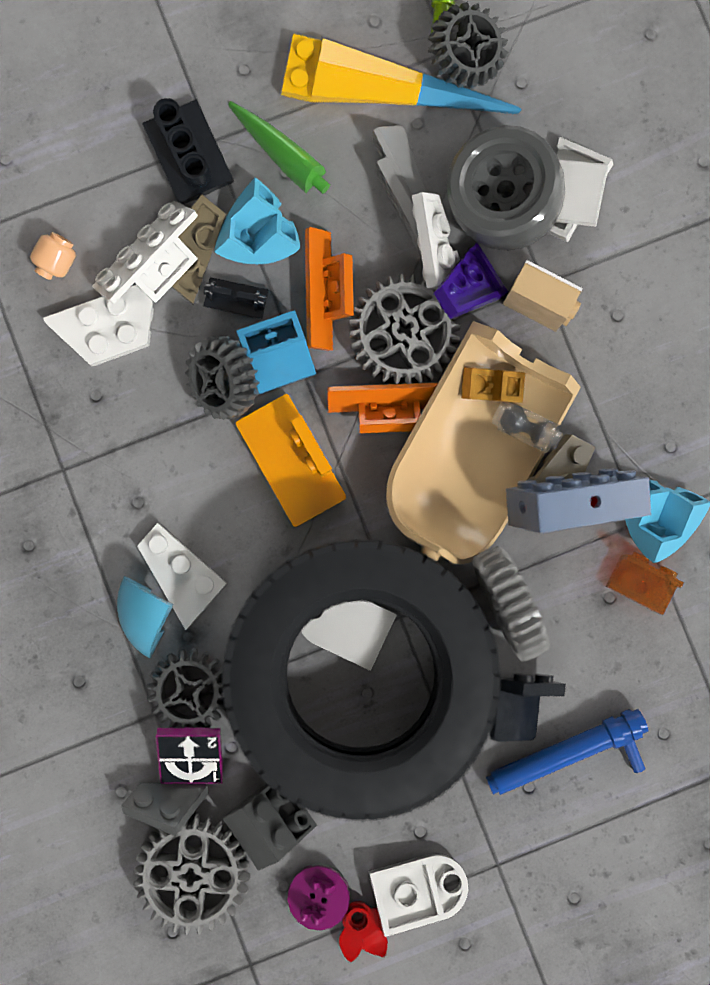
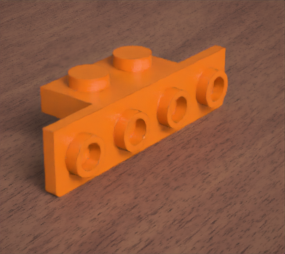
(327, 288)
(382, 406)

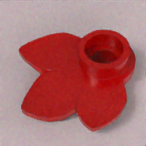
(362, 934)

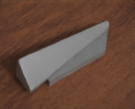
(398, 174)

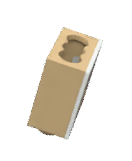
(543, 296)

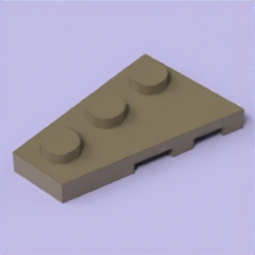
(200, 240)
(568, 458)

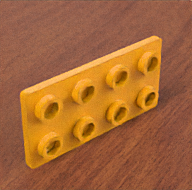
(291, 460)

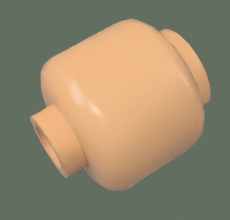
(52, 256)

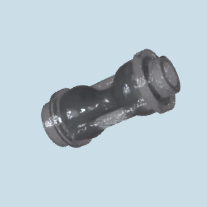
(513, 420)

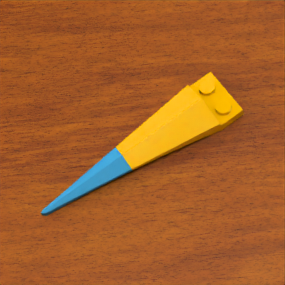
(341, 74)

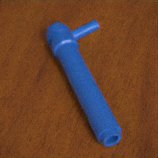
(611, 733)

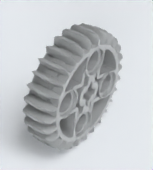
(405, 317)
(511, 603)
(180, 879)

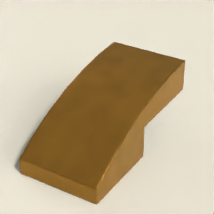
(493, 385)

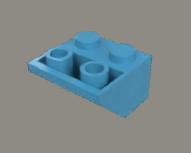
(277, 351)

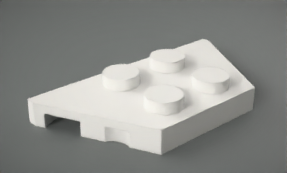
(104, 329)

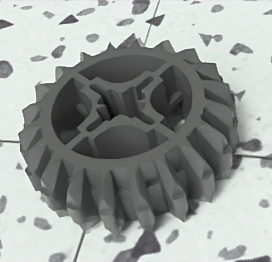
(479, 33)
(222, 377)
(165, 704)

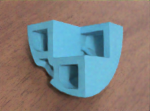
(256, 229)
(671, 522)
(141, 615)

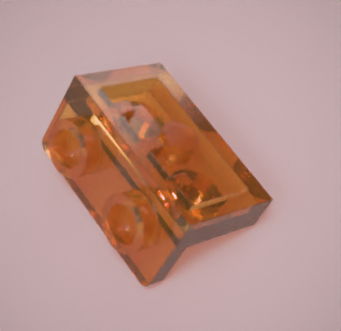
(643, 582)

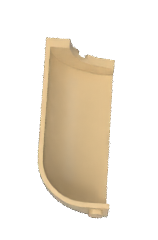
(457, 464)

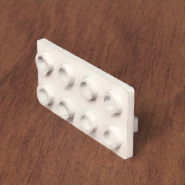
(153, 259)

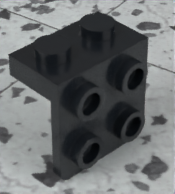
(519, 705)

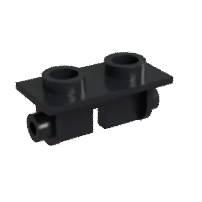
(235, 298)

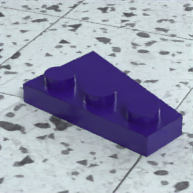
(470, 284)

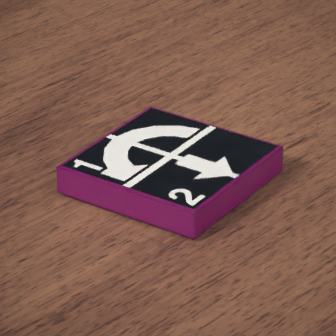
(190, 755)

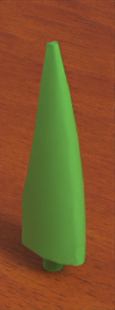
(288, 155)

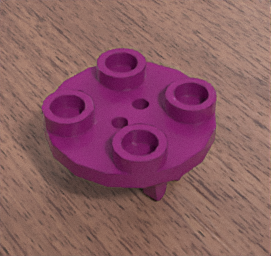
(314, 912)

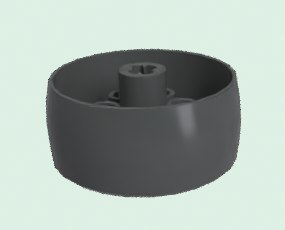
(521, 216)

